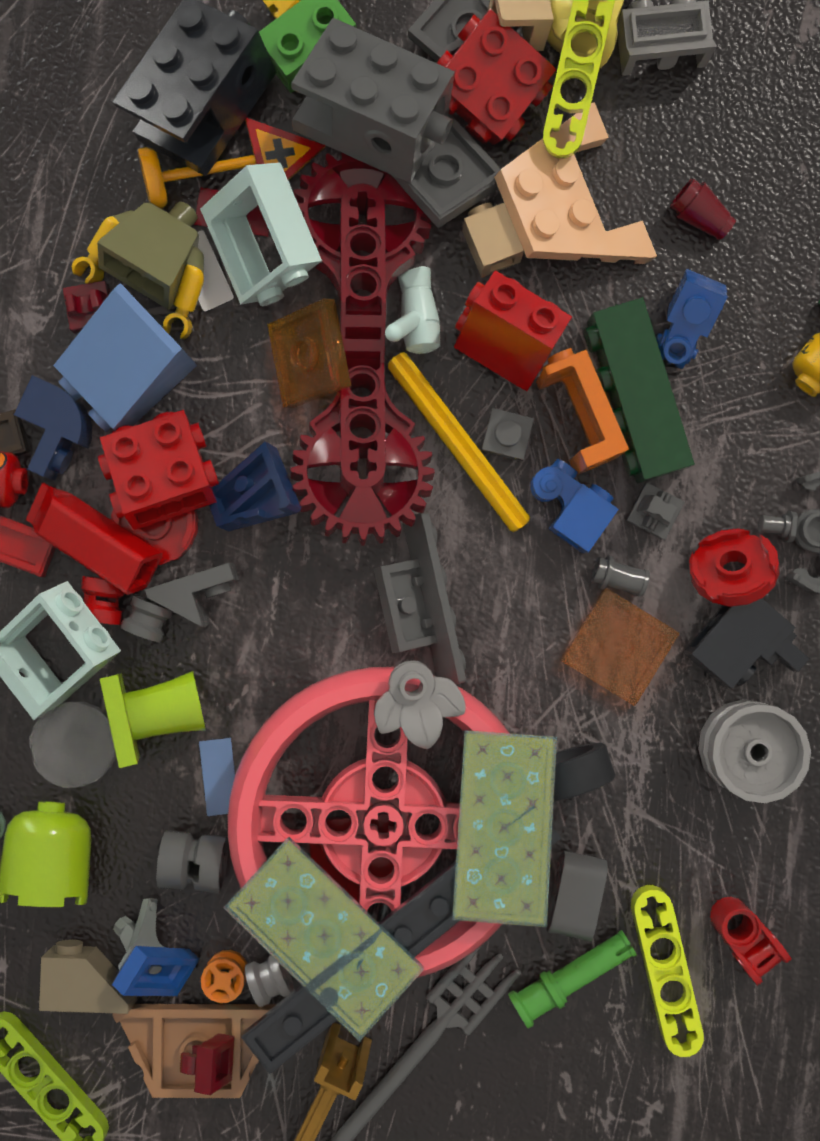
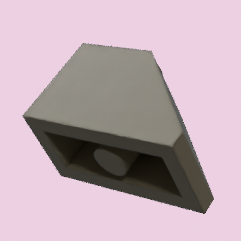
(80, 981)

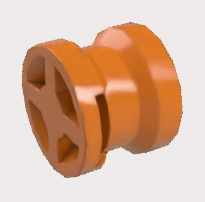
(219, 984)

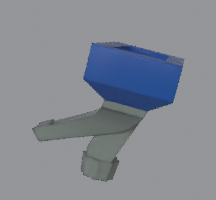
(148, 965)

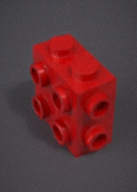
(495, 78)
(509, 329)
(157, 469)

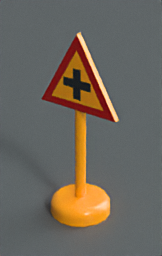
(268, 146)

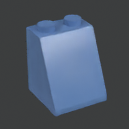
(122, 362)

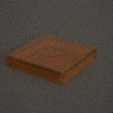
(309, 353)
(619, 646)

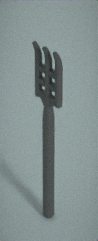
(447, 1017)

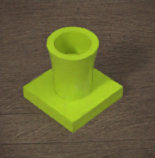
(149, 712)

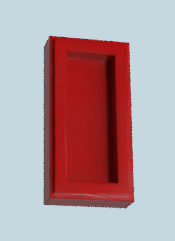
(24, 548)

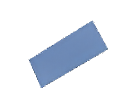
(217, 774)

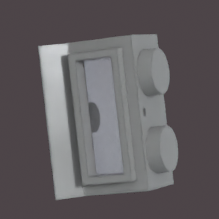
(665, 33)

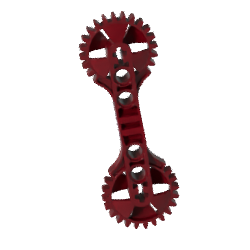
(362, 328)

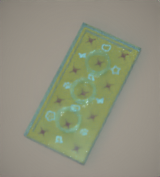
(505, 828)
(324, 938)

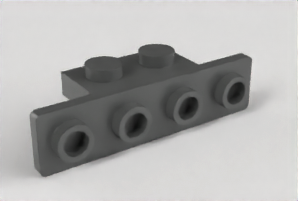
(418, 603)

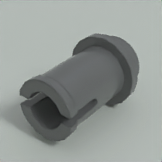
(619, 576)

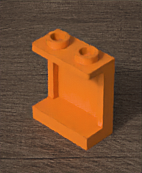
(590, 406)

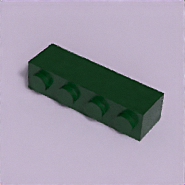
(638, 390)

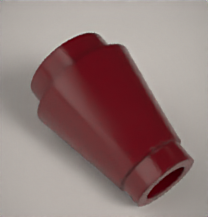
(703, 209)

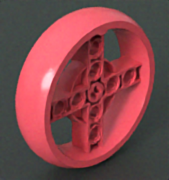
(259, 819)

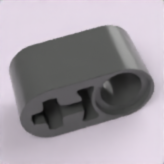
(577, 896)

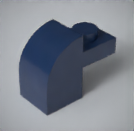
(63, 421)

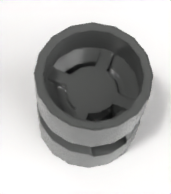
(192, 862)

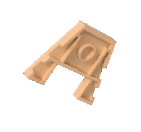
(556, 210)

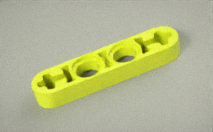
(577, 67)
(670, 969)

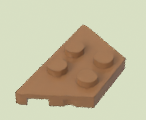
(166, 1030)

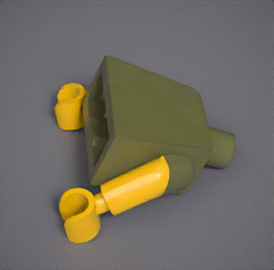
(152, 255)

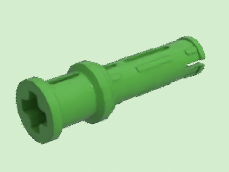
(553, 988)

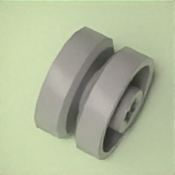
(780, 754)

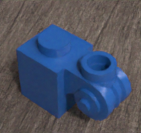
(691, 314)
(583, 509)

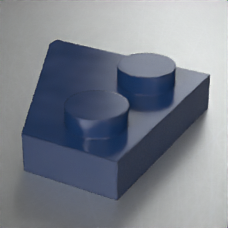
(254, 491)

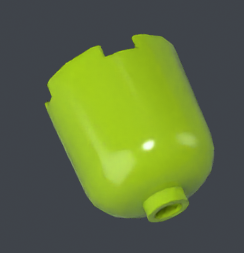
(46, 857)

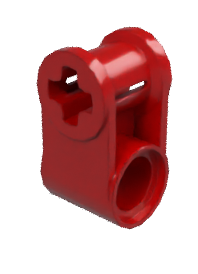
(751, 942)

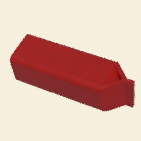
(93, 539)

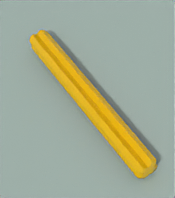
(458, 442)

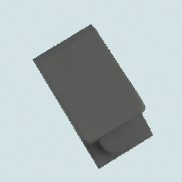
(183, 593)

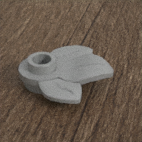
(421, 710)

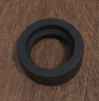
(582, 770)

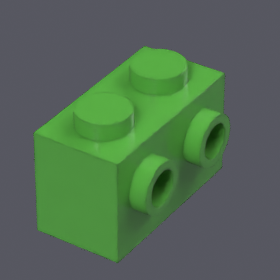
(296, 32)

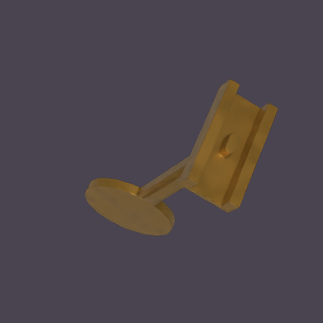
(338, 1072)

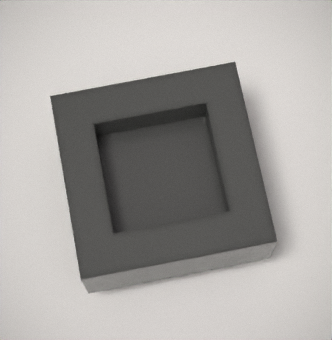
(507, 434)

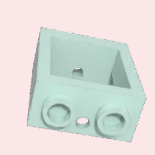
(235, 241)
(40, 688)

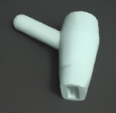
(419, 314)

